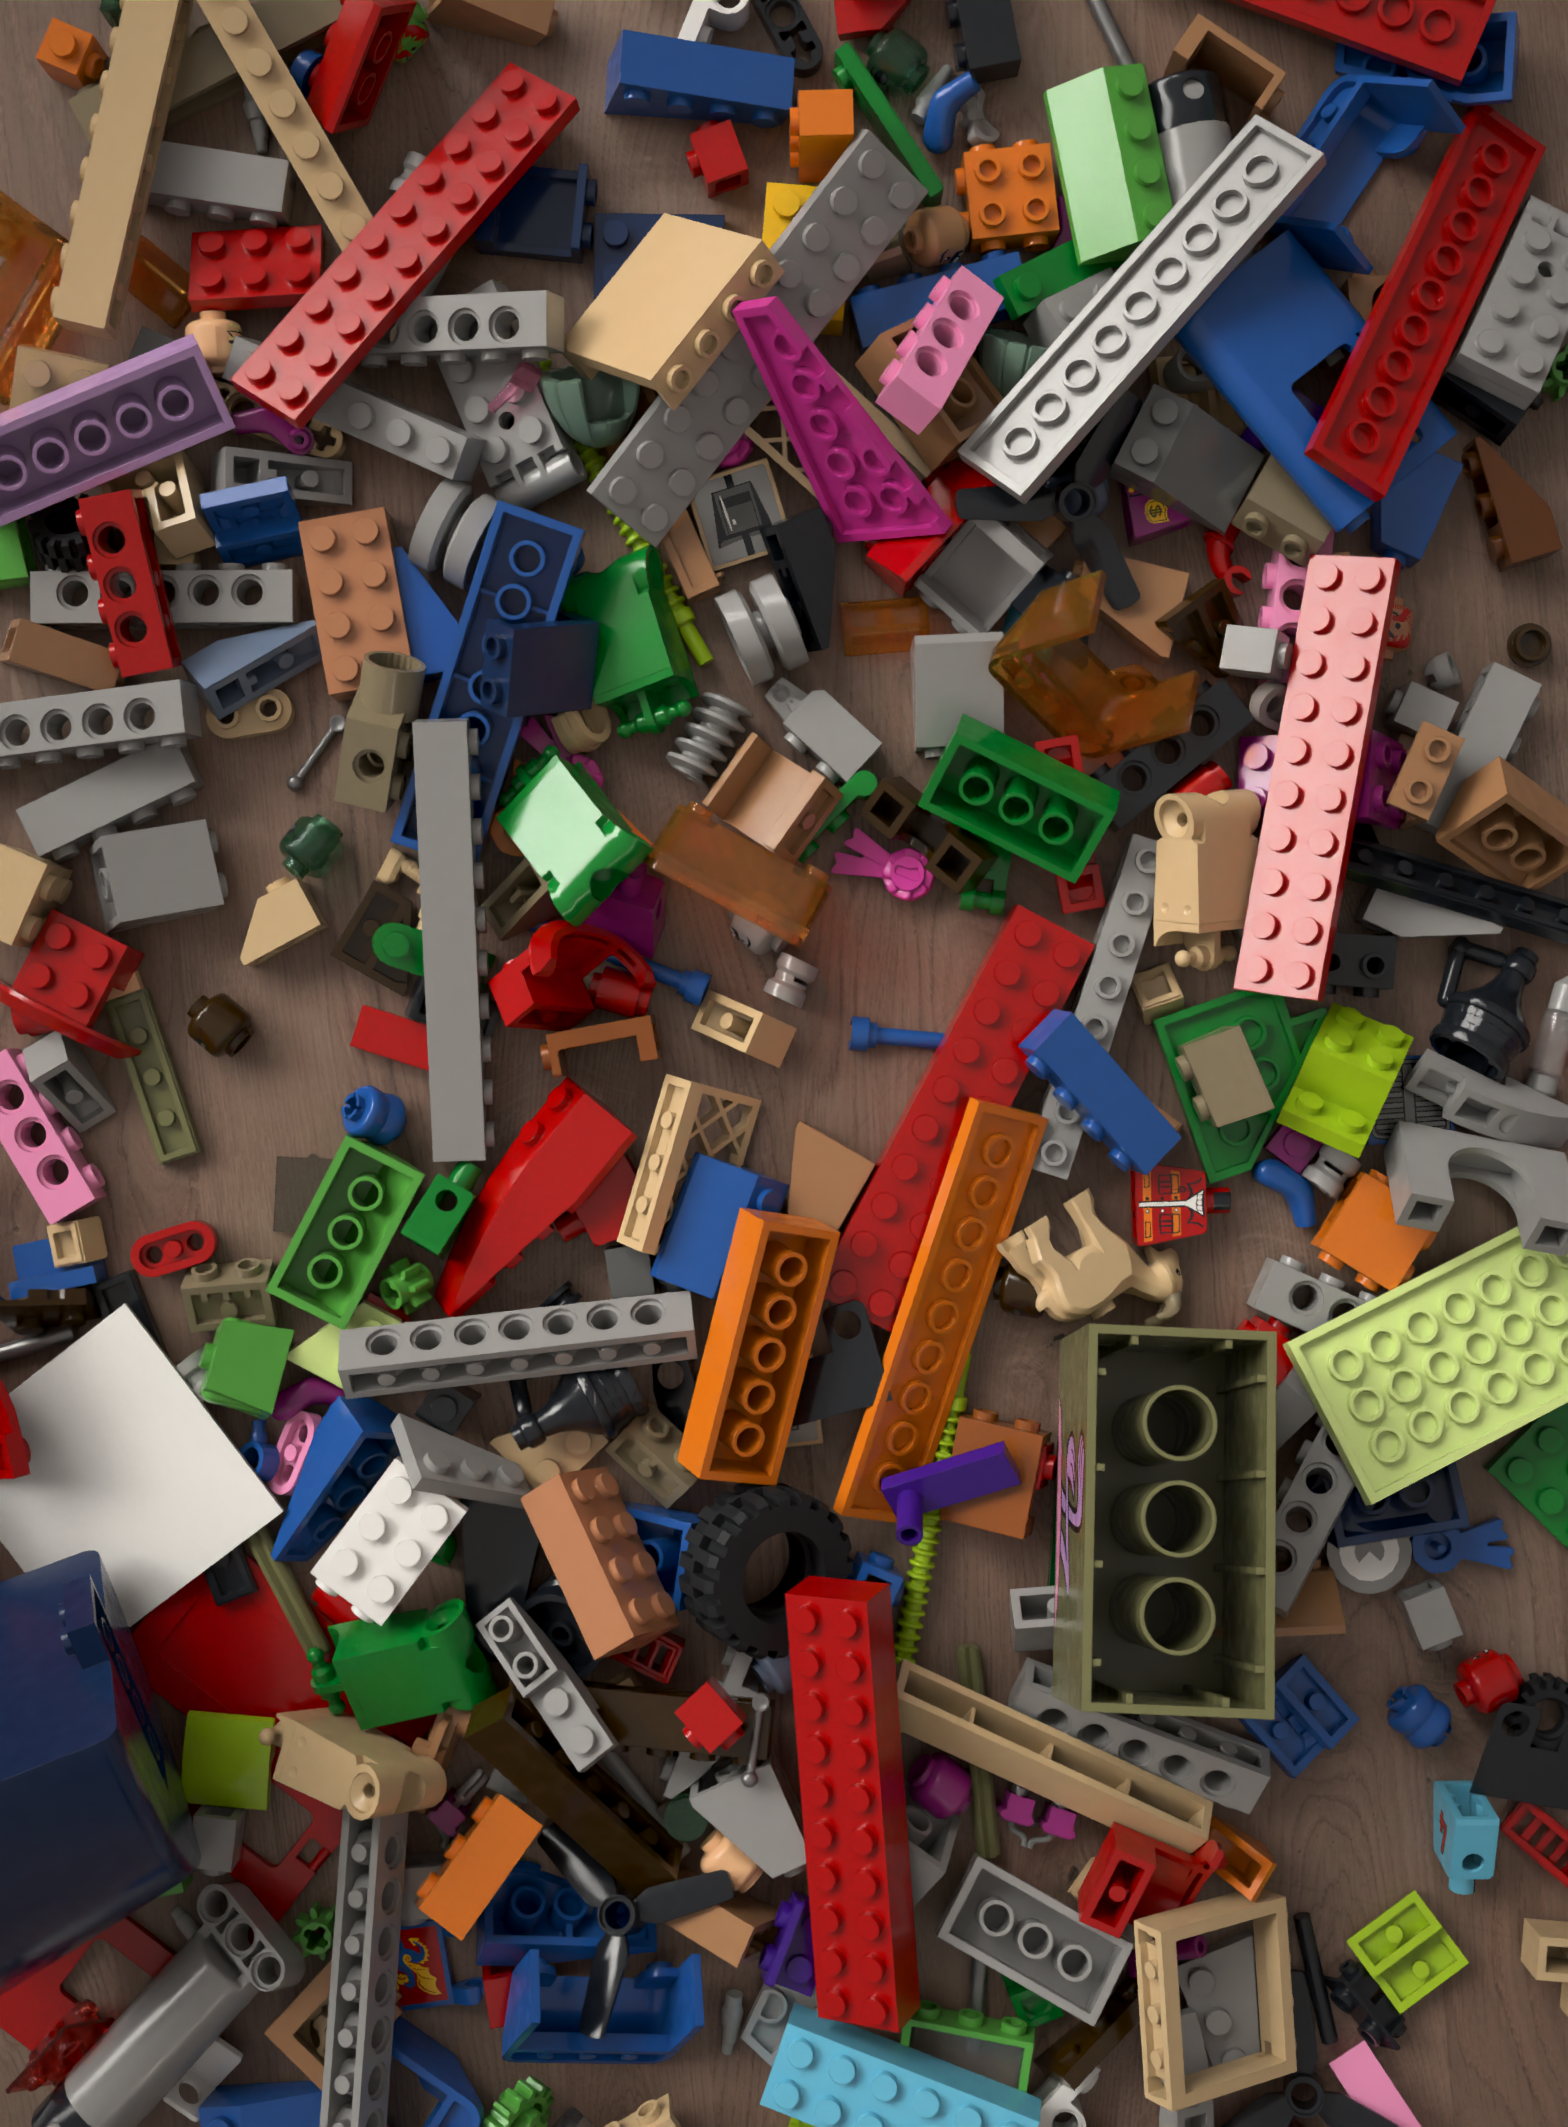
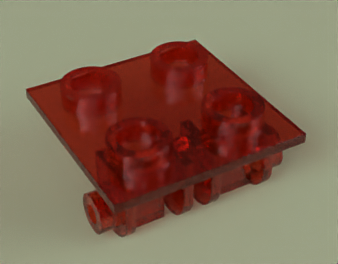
(62, 2048)

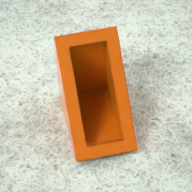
(1247, 1858)

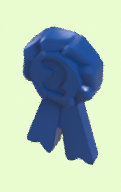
(1444, 1550)

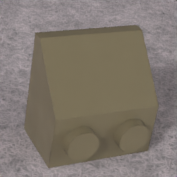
(1223, 1077)

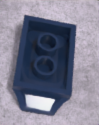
(1419, 1509)

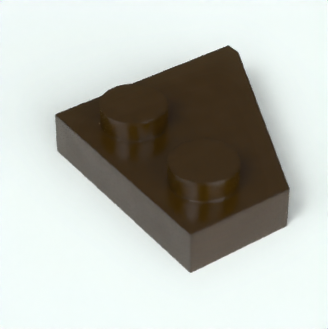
(1201, 624)
(355, 944)
(49, 1309)

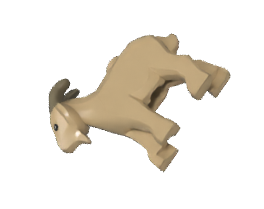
(1096, 1272)

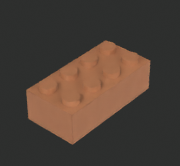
(353, 593)
(600, 1561)

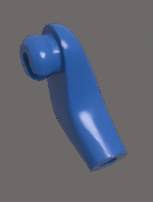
(944, 109)
(1290, 1185)

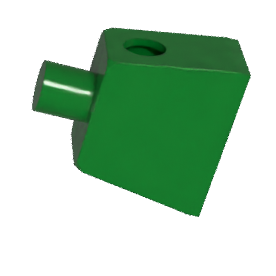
(437, 1229)

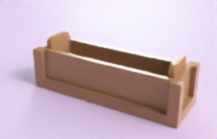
(690, 561)

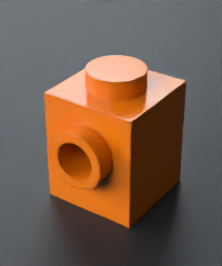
(71, 55)

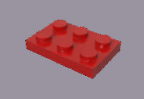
(254, 267)

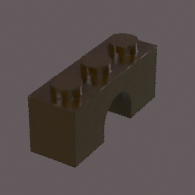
(951, 851)

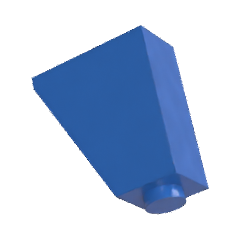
(1412, 508)

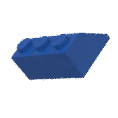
(705, 1220)

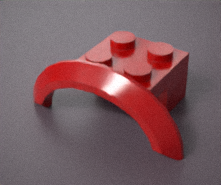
(71, 979)
(546, 981)
(1142, 1878)

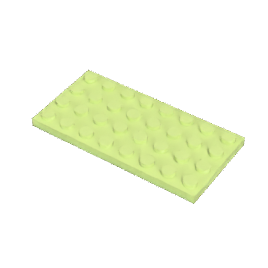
(1440, 1363)

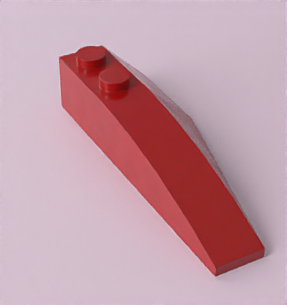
(541, 1176)

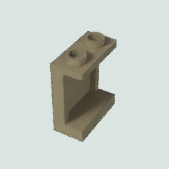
(1282, 515)

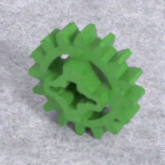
(521, 2107)

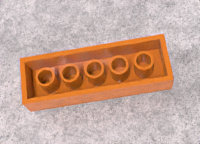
(758, 1347)

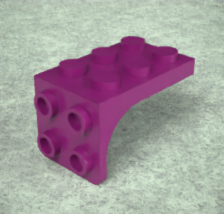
(1380, 773)

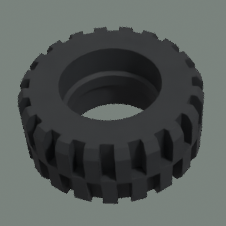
(724, 1545)

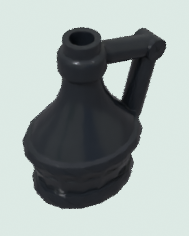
(1485, 1023)
(583, 1402)

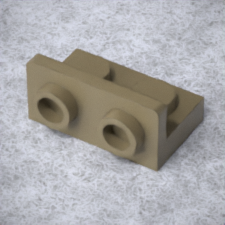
(228, 1290)
(650, 1453)

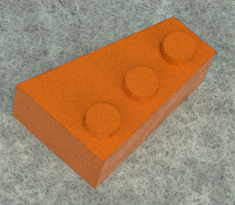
(820, 131)
(477, 1865)

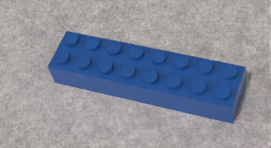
(518, 581)

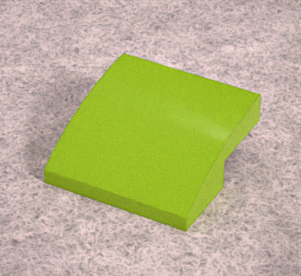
(226, 1760)
(1407, 1951)

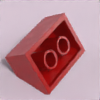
(357, 61)
(906, 558)

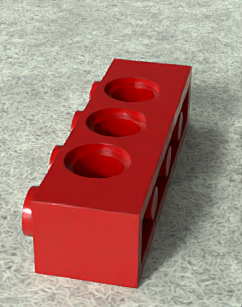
(139, 558)

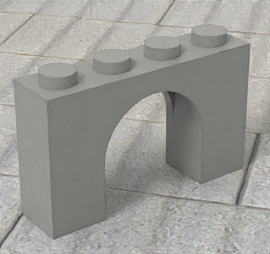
(1529, 1177)

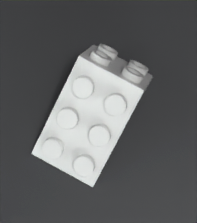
(386, 1544)

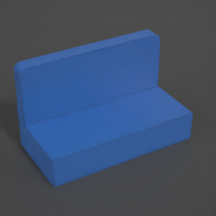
(37, 1270)

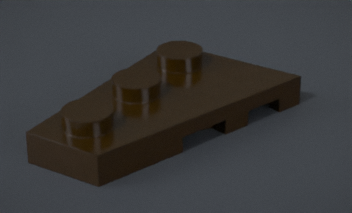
(1085, 2046)

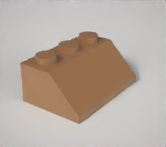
(962, 412)
(1507, 827)
(1315, 1609)

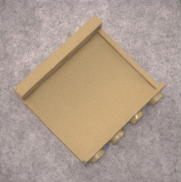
(671, 306)

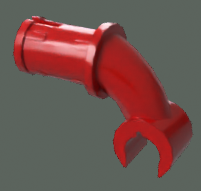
(1218, 551)

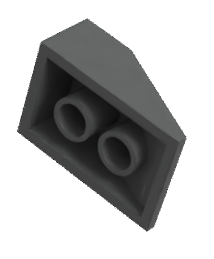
(1186, 460)

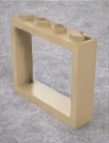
(1161, 2000)

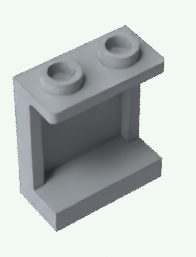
(982, 573)

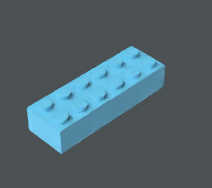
(854, 2078)

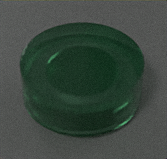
(683, 1820)

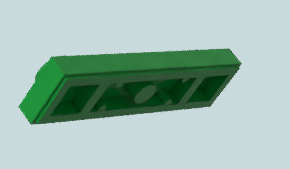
(851, 73)
(1043, 277)

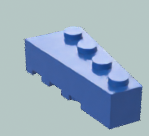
(697, 81)

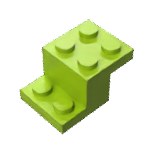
(1345, 1079)

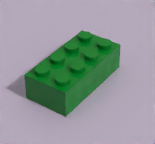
(1019, 798)

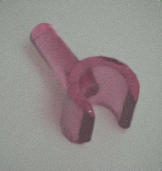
(524, 376)

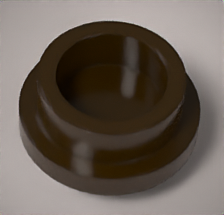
(1529, 645)

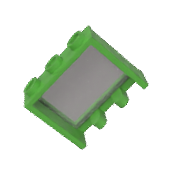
(974, 2042)

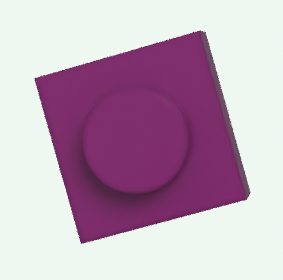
(1292, 1147)

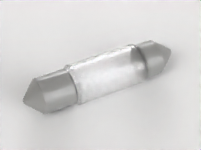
(1551, 1045)

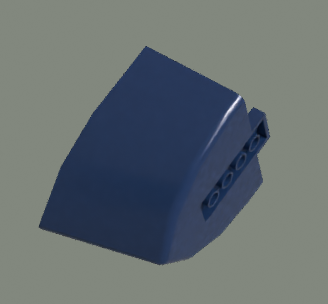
(85, 1769)

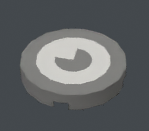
(1370, 1566)

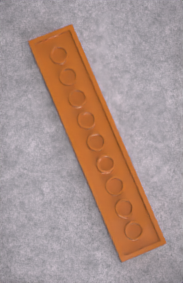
(942, 1302)

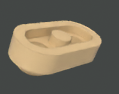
(250, 718)

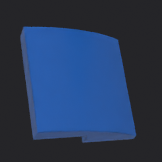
(254, 522)
(1306, 1717)

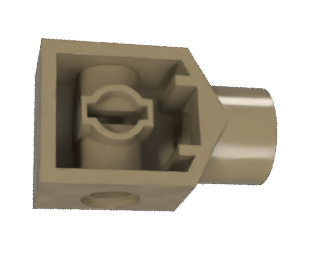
(379, 731)

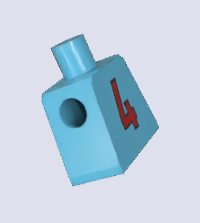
(1464, 1834)

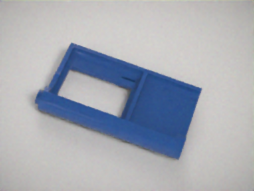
(1263, 335)

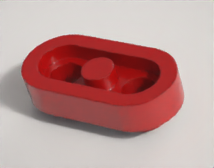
(176, 1248)

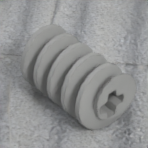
(707, 737)

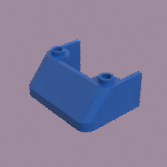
(1356, 128)
(647, 2026)
(440, 2075)

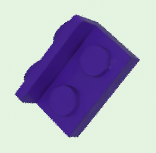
(790, 1956)

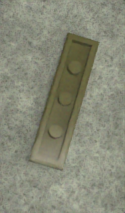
(154, 1077)

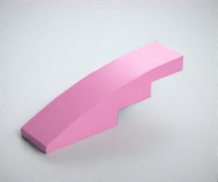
(1371, 2086)

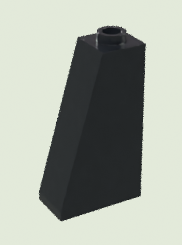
(498, 1560)

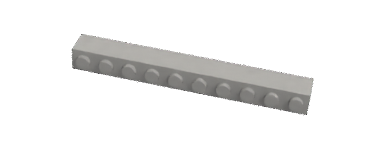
(451, 938)

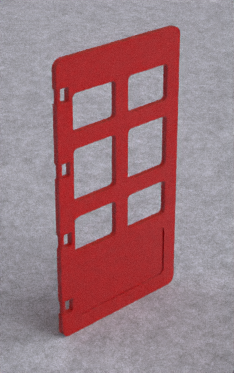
(217, 1661)

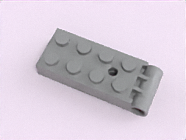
(1520, 310)
(535, 454)

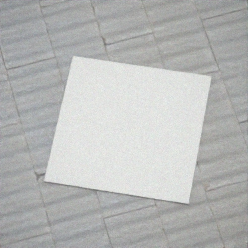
(127, 1469)

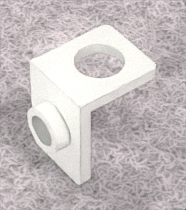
(205, 2076)

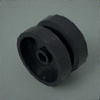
(554, 1617)

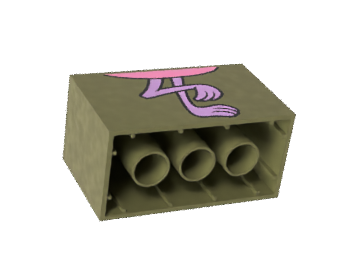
(1166, 1521)

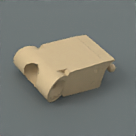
(1203, 872)
(351, 1766)

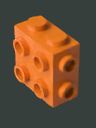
(1008, 197)
(1365, 1236)

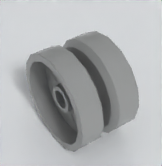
(452, 532)
(766, 628)

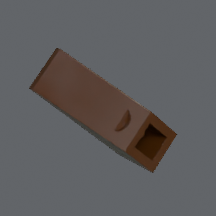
(1514, 514)

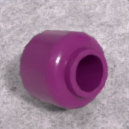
(940, 1785)

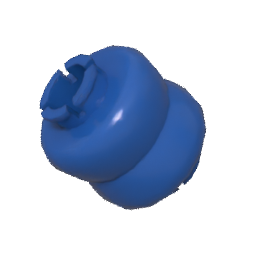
(374, 1115)
(1419, 1716)

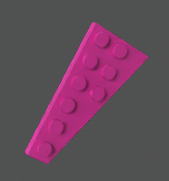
(844, 453)

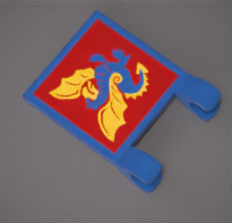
(426, 1973)

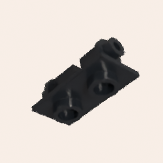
(1377, 2020)

